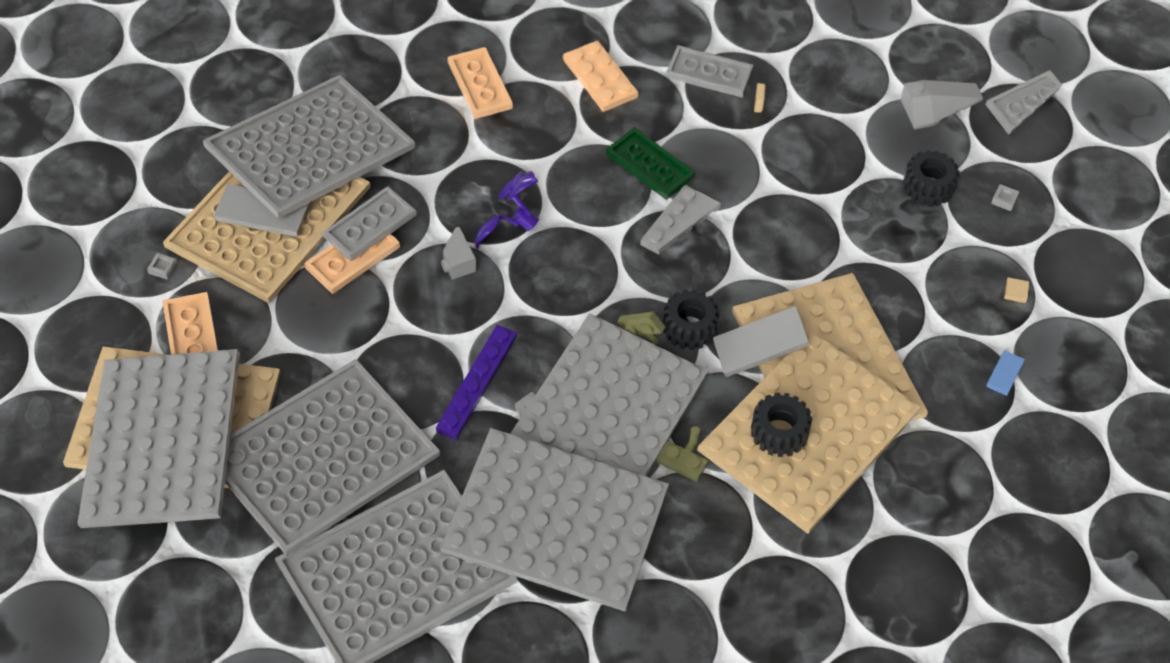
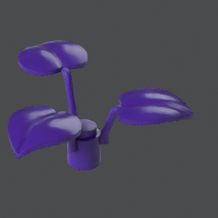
(522, 215)

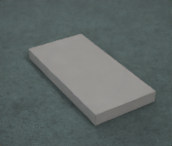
(709, 71)
(244, 209)
(369, 223)
(761, 341)

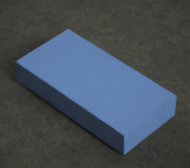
(1005, 372)

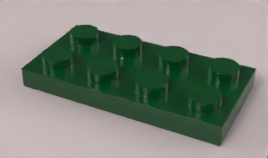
(650, 163)

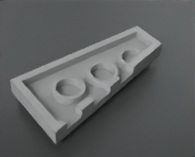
(1020, 102)
(679, 218)

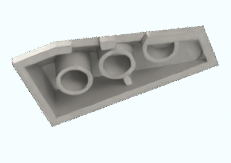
(931, 101)

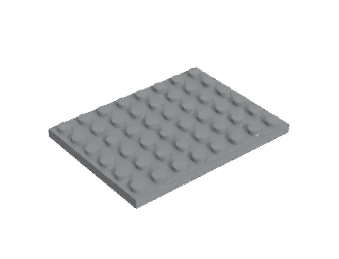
(308, 145)
(611, 398)
(160, 439)
(323, 456)
(556, 519)
(385, 575)

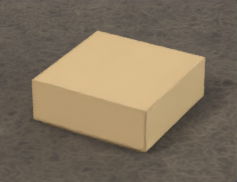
(759, 97)
(1016, 290)

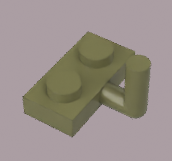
(643, 325)
(683, 459)

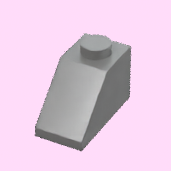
(458, 256)

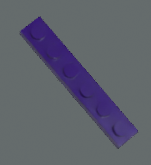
(476, 382)

